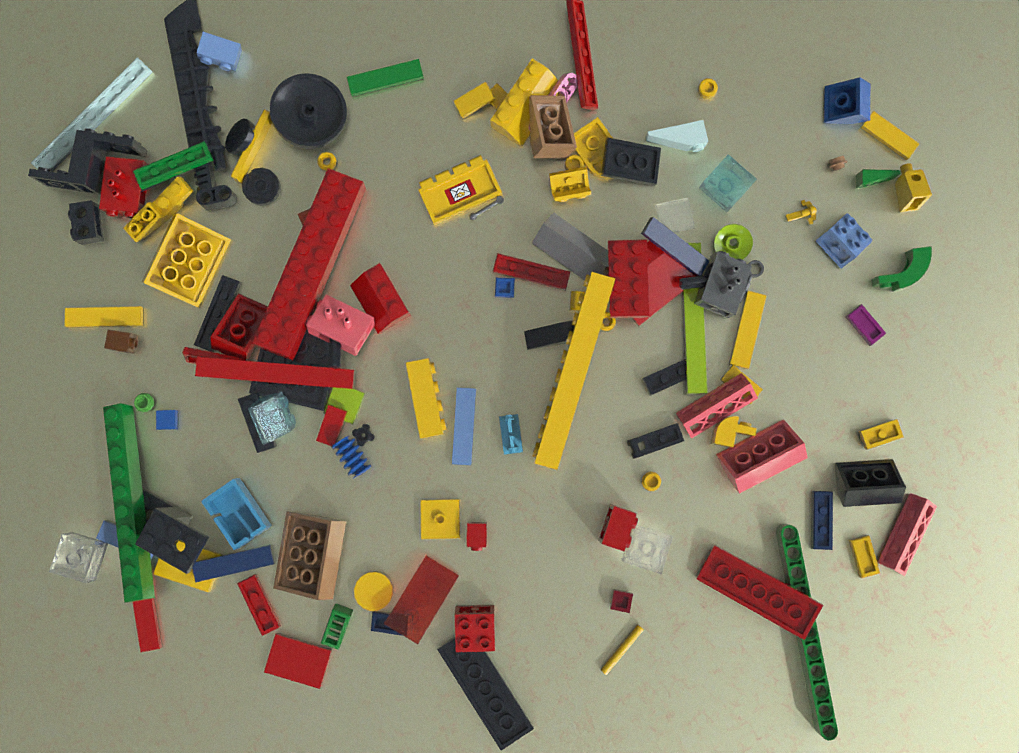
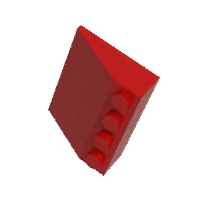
(662, 279)

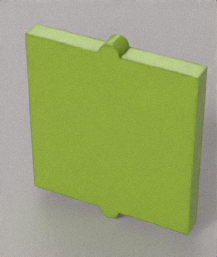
(348, 400)

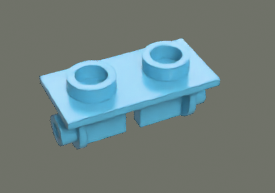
(510, 434)

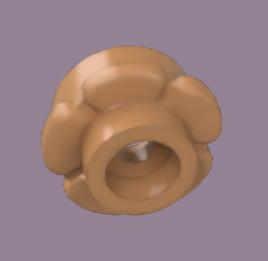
(837, 163)

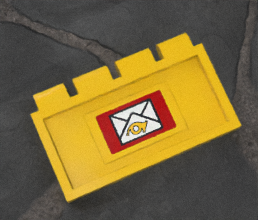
(459, 191)

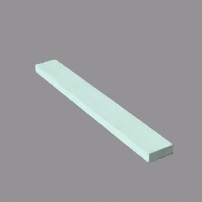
(93, 115)

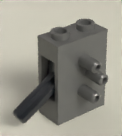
(721, 285)

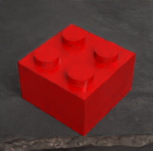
(618, 527)

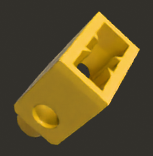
(911, 189)

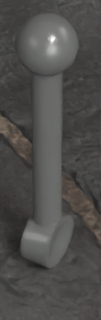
(499, 200)

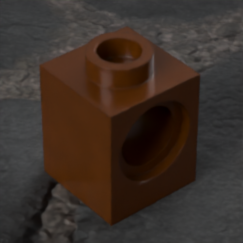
(121, 341)

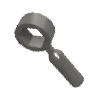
(760, 265)

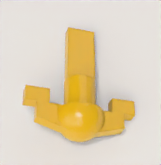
(810, 210)

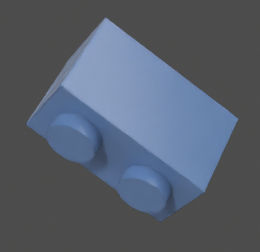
(219, 52)

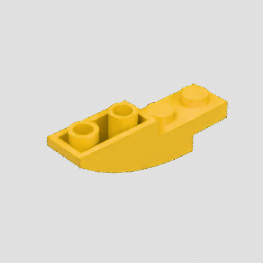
(159, 211)

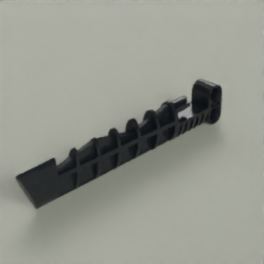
(193, 88)

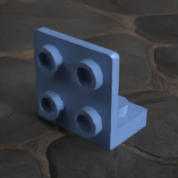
(844, 241)

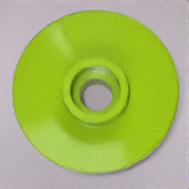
(734, 231)

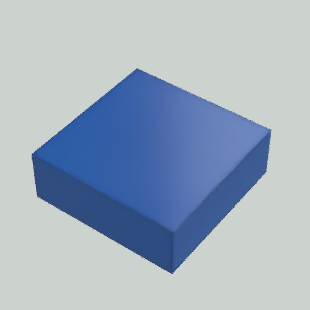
(504, 287)
(166, 419)

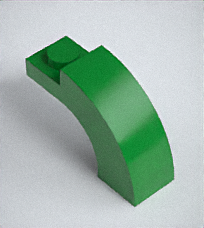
(915, 267)

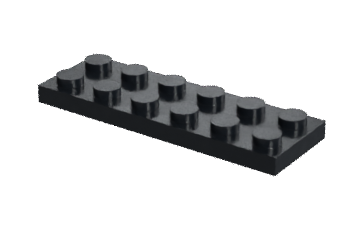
(487, 694)

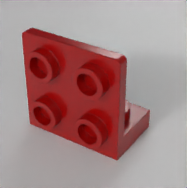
(475, 628)

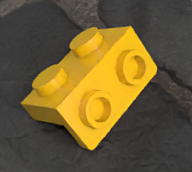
(569, 184)

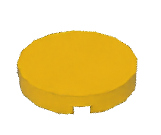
(373, 591)

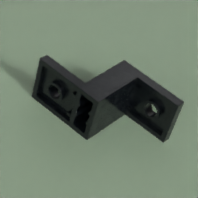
(88, 161)
(167, 527)

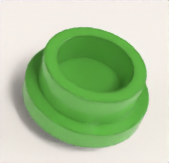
(144, 402)

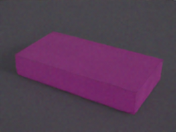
(865, 325)

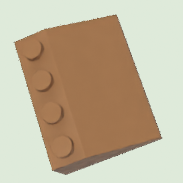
(309, 555)

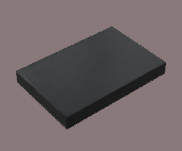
(631, 161)

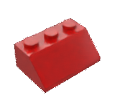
(379, 298)

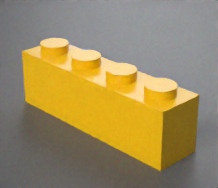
(425, 399)

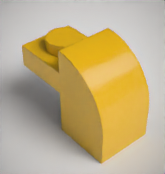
(726, 430)

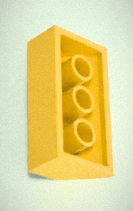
(513, 114)

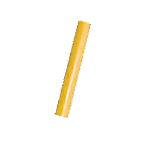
(622, 649)

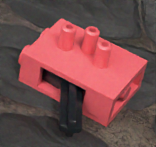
(340, 327)

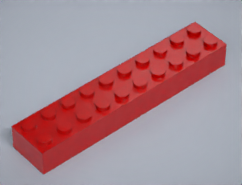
(310, 264)

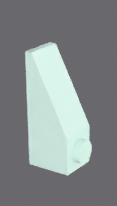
(682, 137)

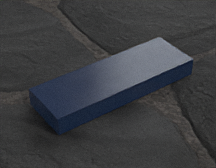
(822, 520)

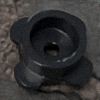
(358, 435)

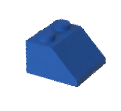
(847, 102)

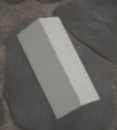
(571, 247)

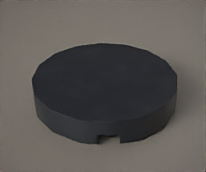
(239, 136)
(261, 186)

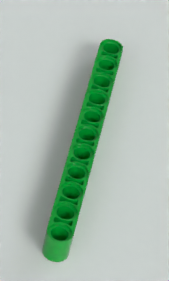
(816, 657)

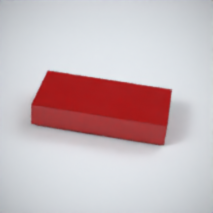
(331, 425)

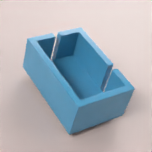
(240, 513)

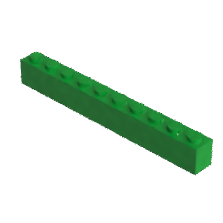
(128, 501)

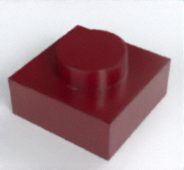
(621, 601)

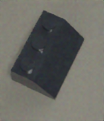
(869, 483)

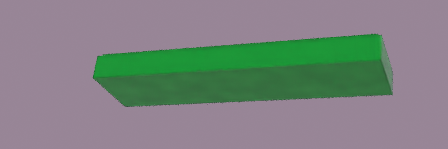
(385, 77)
(173, 165)

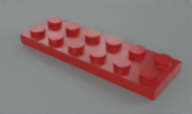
(760, 592)

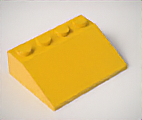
(186, 260)

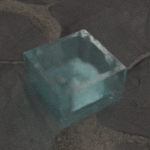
(727, 183)

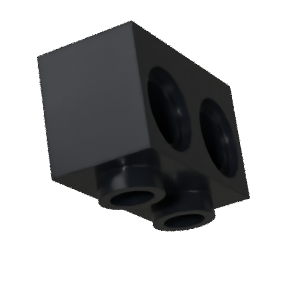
(90, 221)

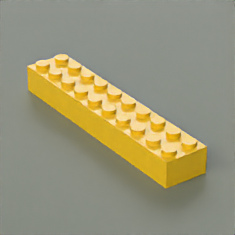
(574, 370)

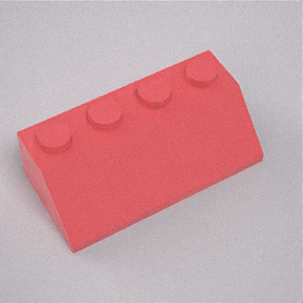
(762, 456)

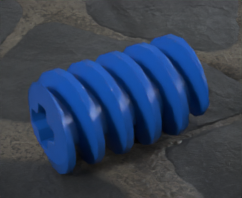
(351, 457)

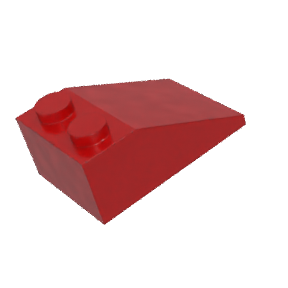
(238, 328)

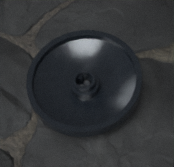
(308, 111)

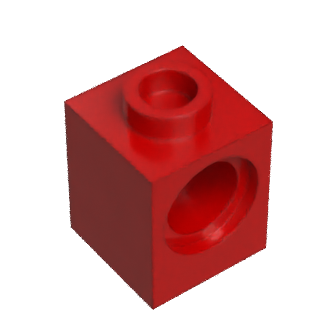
(476, 535)

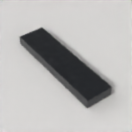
(222, 300)

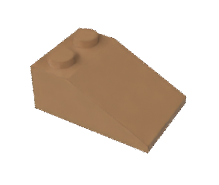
(550, 127)

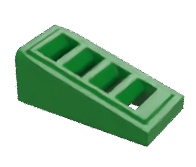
(872, 176)
(340, 614)

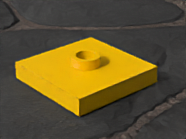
(440, 519)

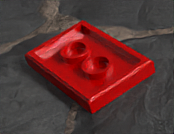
(298, 660)

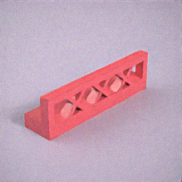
(715, 403)
(906, 532)

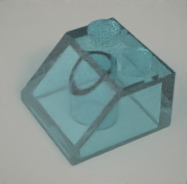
(272, 417)

